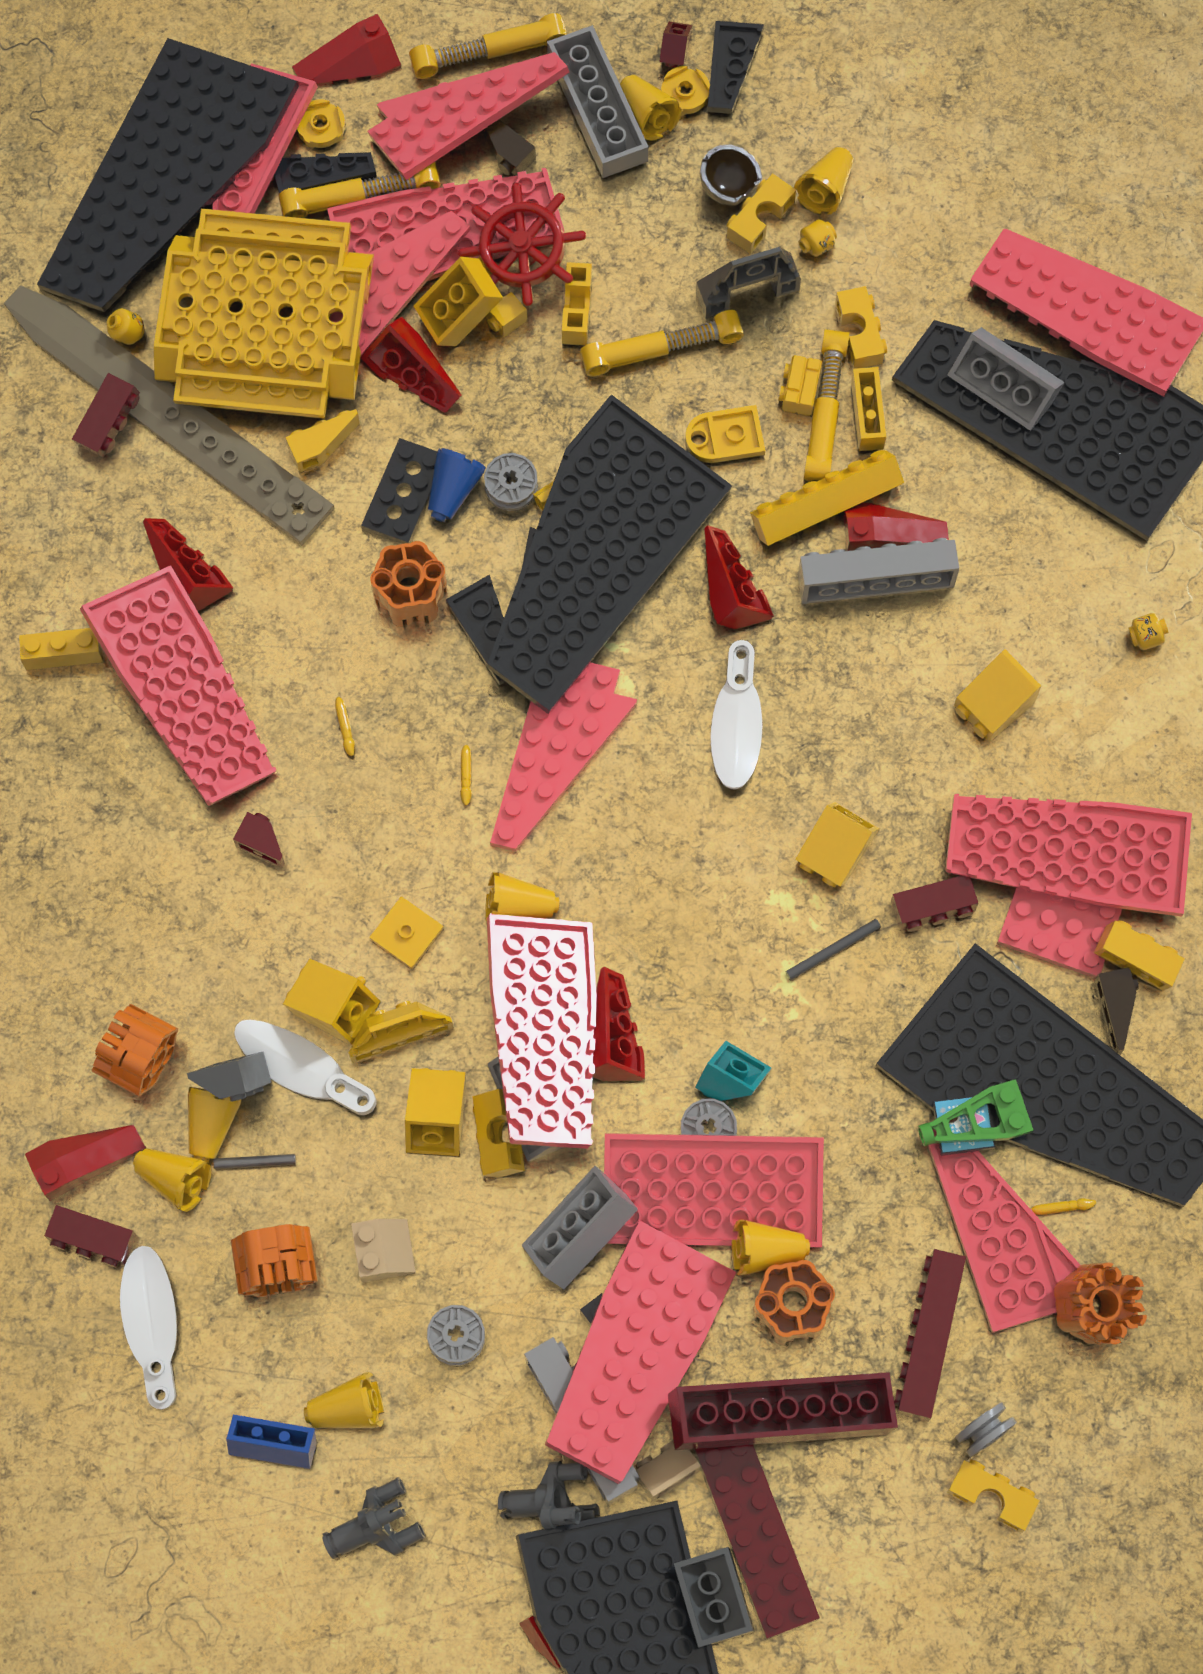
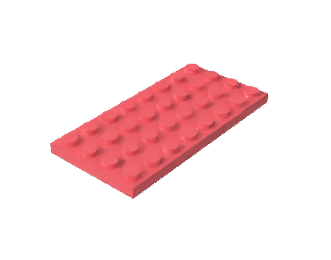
(707, 1182)

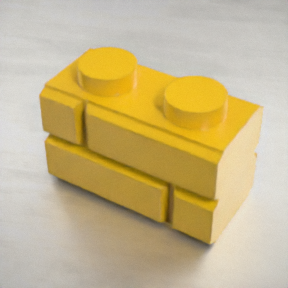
(801, 385)

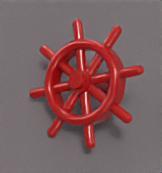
(523, 243)

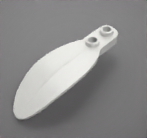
(737, 721)
(302, 1065)
(150, 1321)

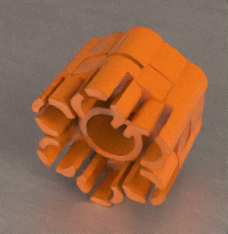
(417, 600)
(139, 1052)
(273, 1258)
(1117, 1298)
(788, 1324)

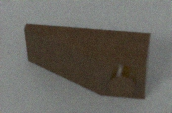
(509, 148)
(1117, 999)

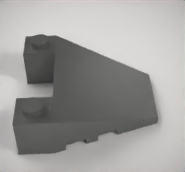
(773, 264)

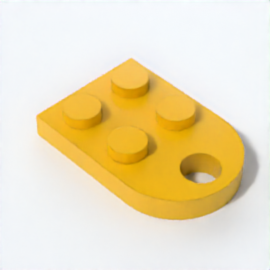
(727, 435)

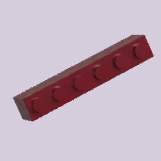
(930, 1335)

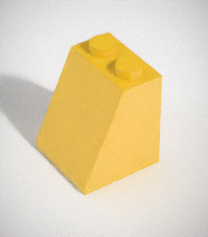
(997, 696)
(836, 844)
(331, 1000)
(435, 1112)

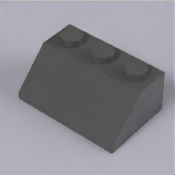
(234, 1077)
(714, 1597)

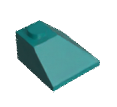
(731, 1074)

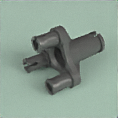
(550, 1498)
(374, 1524)

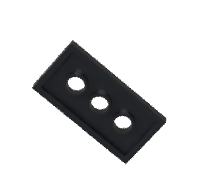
(386, 496)

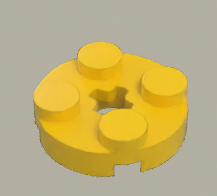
(689, 78)
(324, 136)

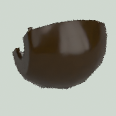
(729, 174)

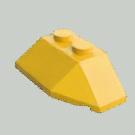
(397, 1028)

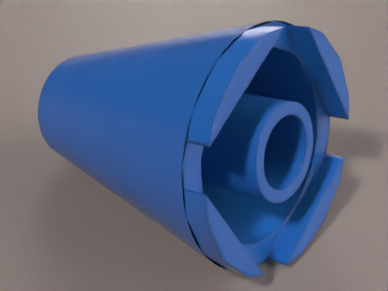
(452, 483)

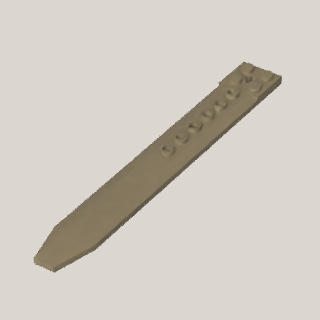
(183, 427)

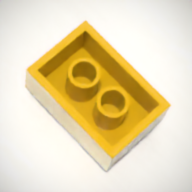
(458, 301)

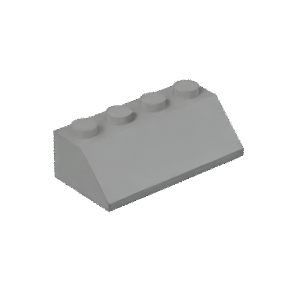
(1005, 378)
(579, 1227)

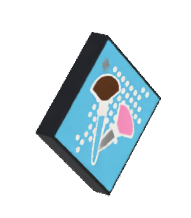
(961, 1124)

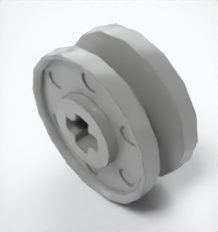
(508, 468)
(708, 1111)
(445, 1323)
(986, 1429)

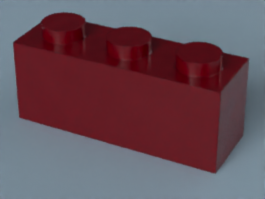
(106, 415)
(934, 903)
(90, 1236)

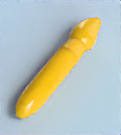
(348, 742)
(465, 792)
(1064, 1206)

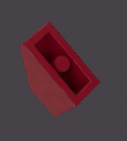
(675, 44)
(259, 839)

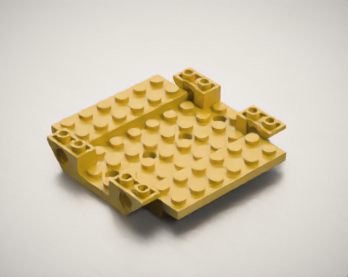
(256, 355)

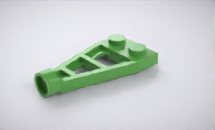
(1009, 1108)

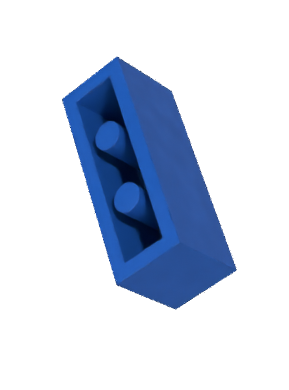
(271, 1441)

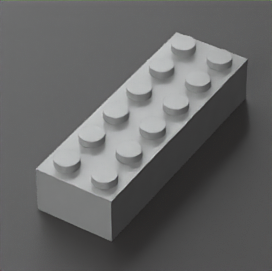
(599, 103)
(878, 571)
(553, 1374)

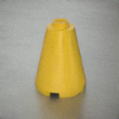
(652, 107)
(825, 182)
(519, 898)
(208, 1122)
(174, 1176)
(764, 1245)
(347, 1405)

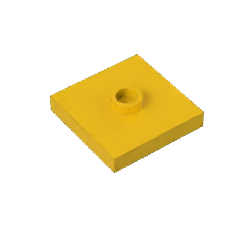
(406, 932)

